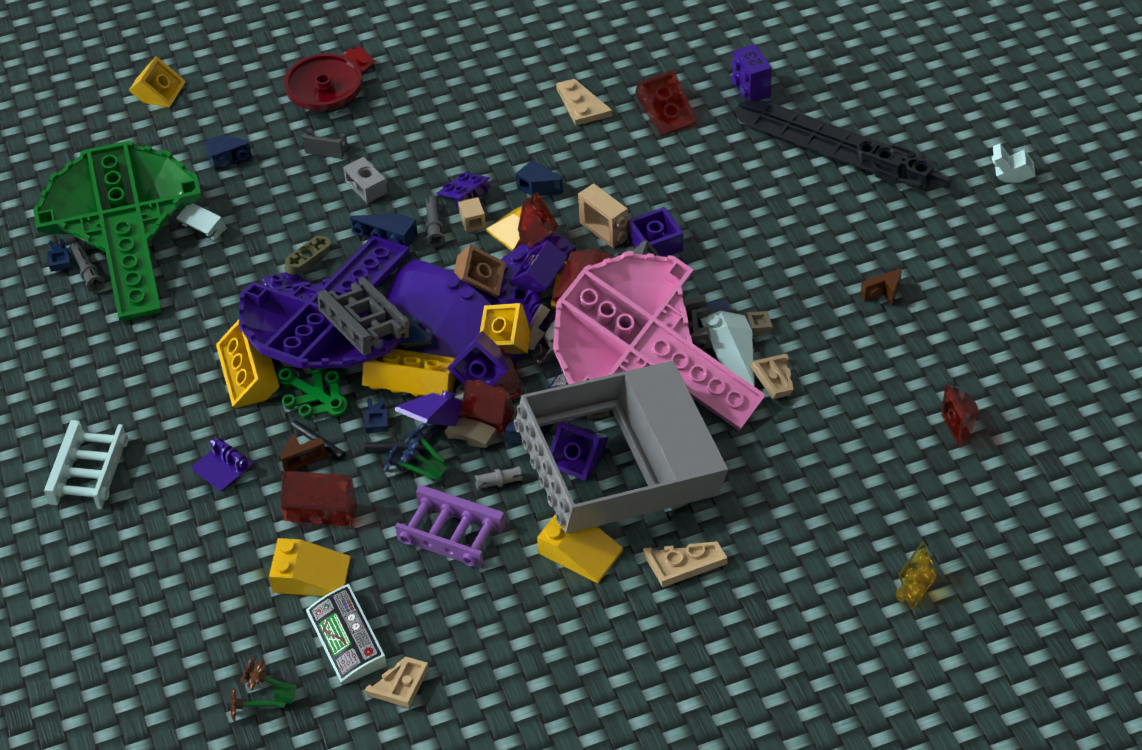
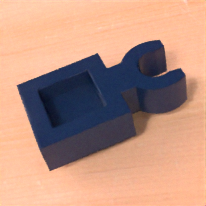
(58, 256)
(376, 417)

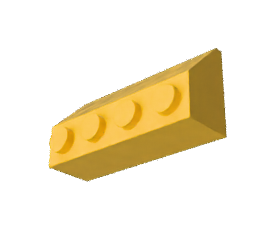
(246, 371)
(409, 373)

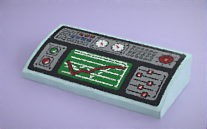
(346, 635)

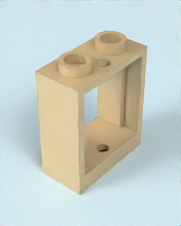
(594, 202)

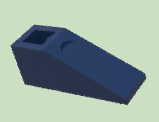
(386, 226)

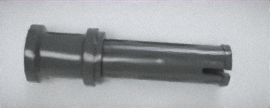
(434, 226)
(88, 271)

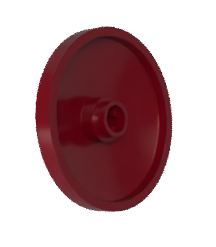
(323, 82)

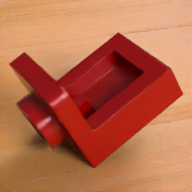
(360, 57)

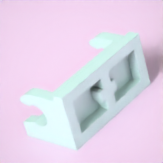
(202, 220)

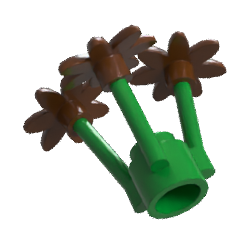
(283, 691)

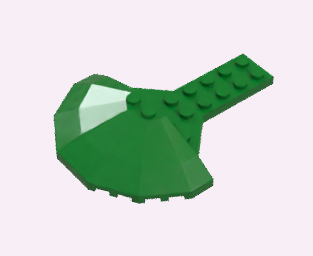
(118, 203)

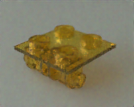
(916, 576)

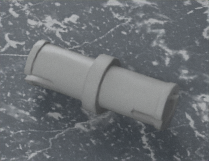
(498, 478)

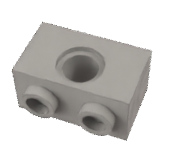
(365, 180)

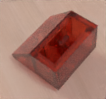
(487, 404)

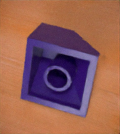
(479, 361)
(433, 408)
(577, 449)

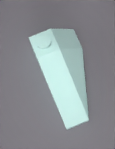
(732, 342)

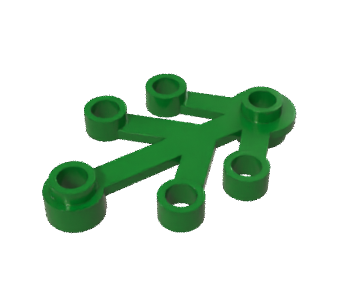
(314, 393)

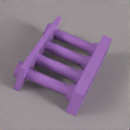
(454, 507)

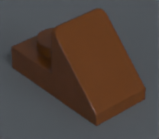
(884, 284)
(299, 455)

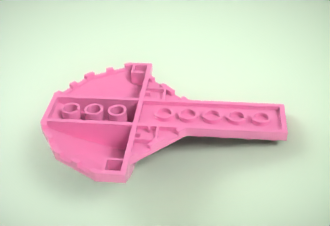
(634, 317)

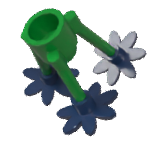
(434, 467)

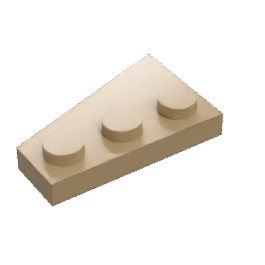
(581, 103)
(682, 563)

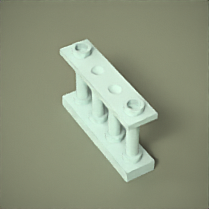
(70, 452)

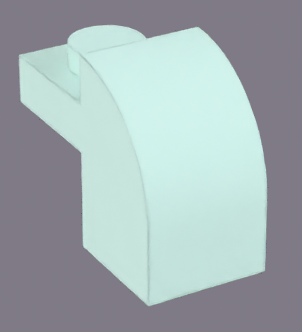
(1012, 168)

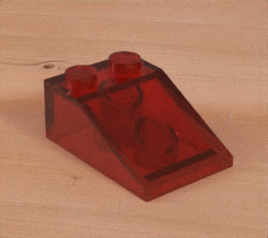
(665, 102)

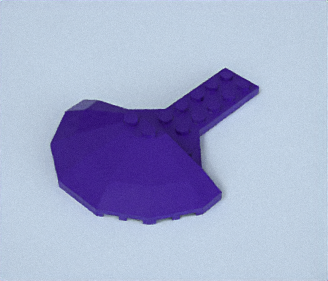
(452, 306)
(294, 331)

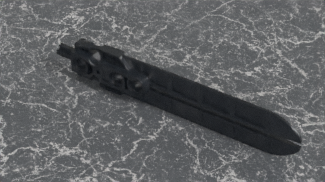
(885, 161)

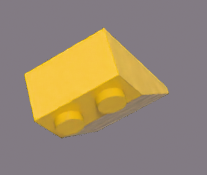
(584, 551)
(307, 568)

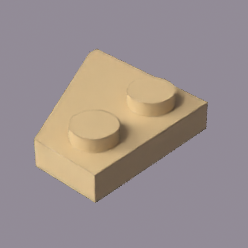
(774, 375)
(400, 683)

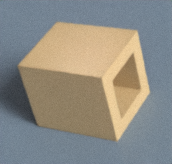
(472, 215)

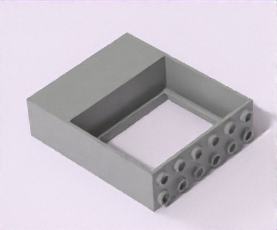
(659, 428)

